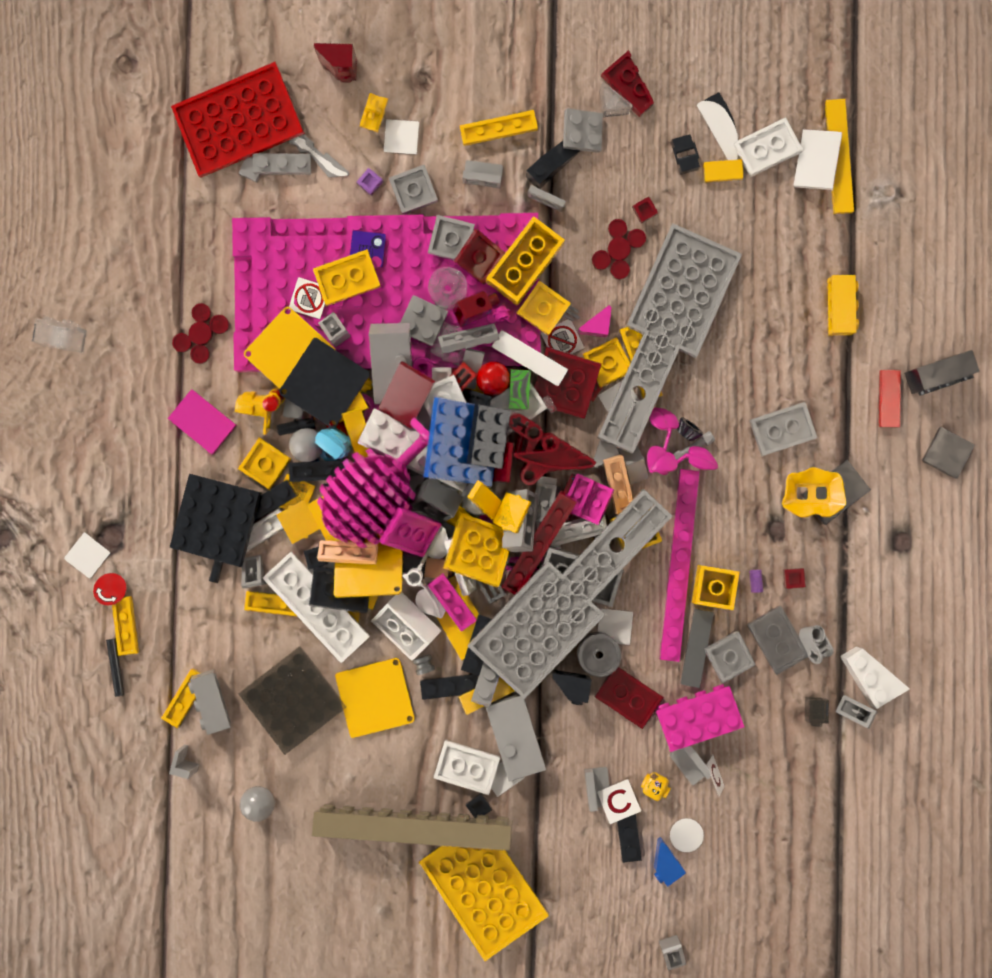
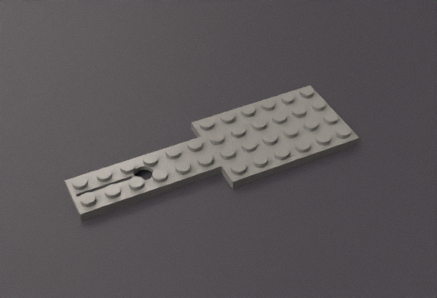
(673, 317)
(557, 607)

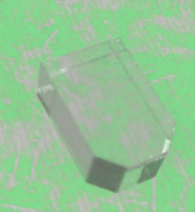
(549, 404)

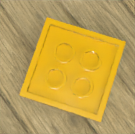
(477, 550)

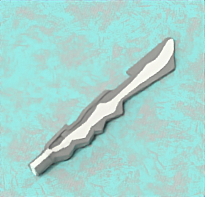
(326, 162)

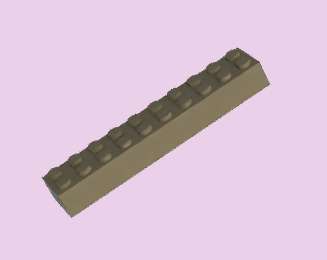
(413, 828)

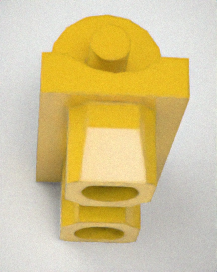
(373, 112)

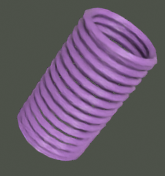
(755, 582)

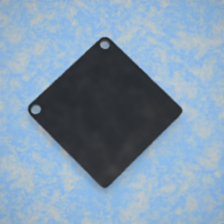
(324, 382)

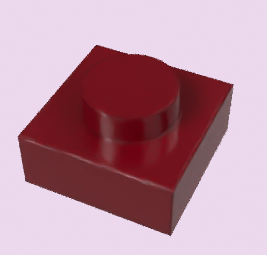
(645, 209)
(794, 578)

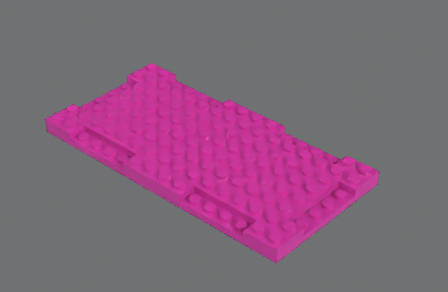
(279, 251)

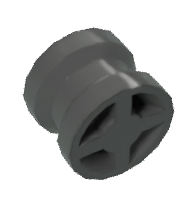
(423, 664)

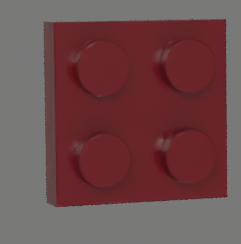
(479, 256)

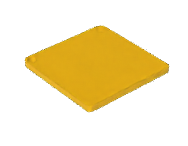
(281, 346)
(370, 579)
(374, 697)

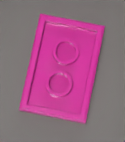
(202, 421)
(410, 532)

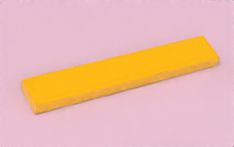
(842, 190)
(273, 604)

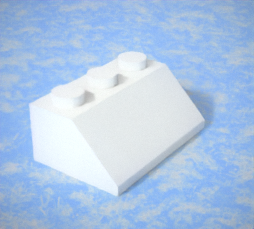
(406, 625)

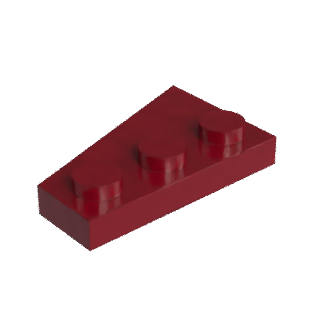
(626, 81)

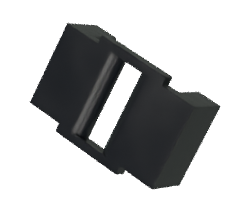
(688, 163)

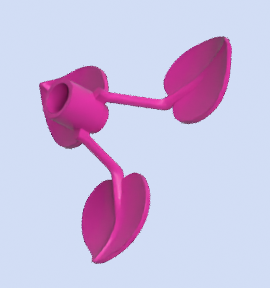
(665, 462)

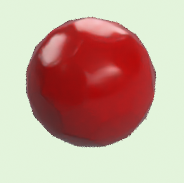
(493, 378)

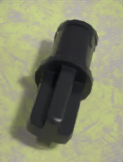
(292, 427)

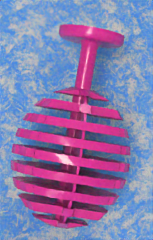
(369, 492)

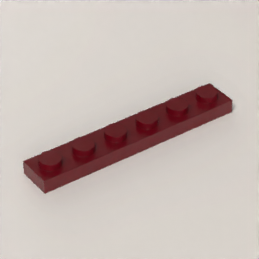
(543, 538)

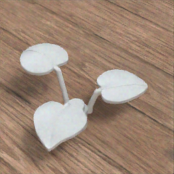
(425, 599)

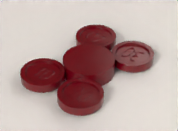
(618, 249)
(200, 333)

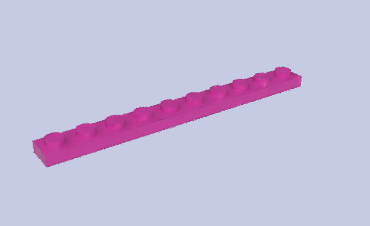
(679, 565)

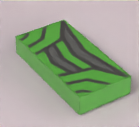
(519, 389)

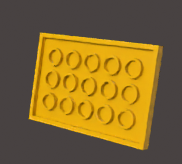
(484, 895)

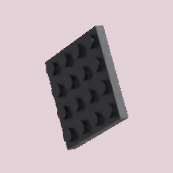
(215, 520)

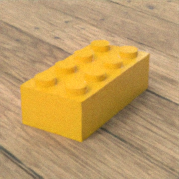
(525, 261)

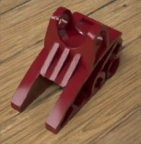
(546, 459)

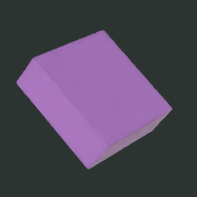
(370, 181)

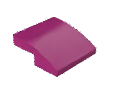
(591, 498)

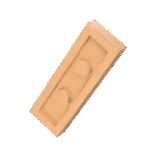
(619, 481)
(347, 552)

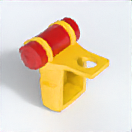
(260, 405)

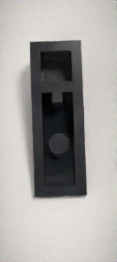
(549, 165)

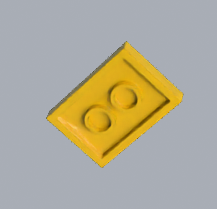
(346, 277)

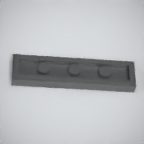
(695, 651)

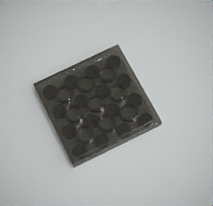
(292, 700)

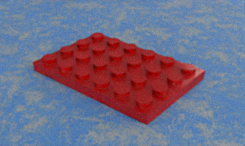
(237, 119)

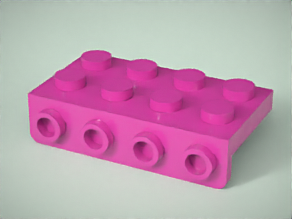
(699, 717)

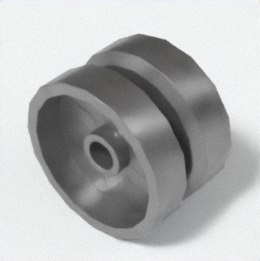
(608, 660)

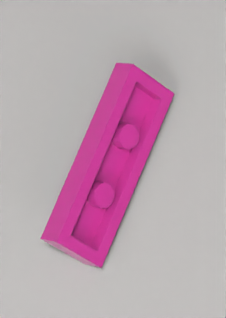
(452, 602)

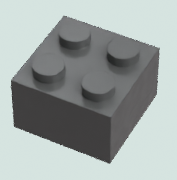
(436, 500)

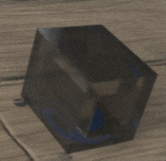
(816, 711)

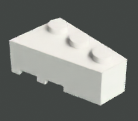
(872, 678)

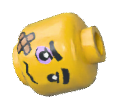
(655, 786)

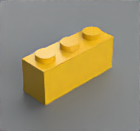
(842, 305)

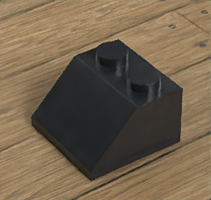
(573, 685)

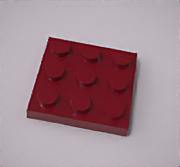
(577, 385)

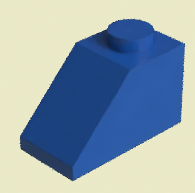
(666, 864)

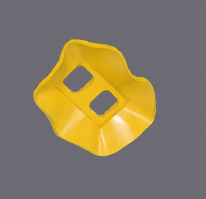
(811, 480)

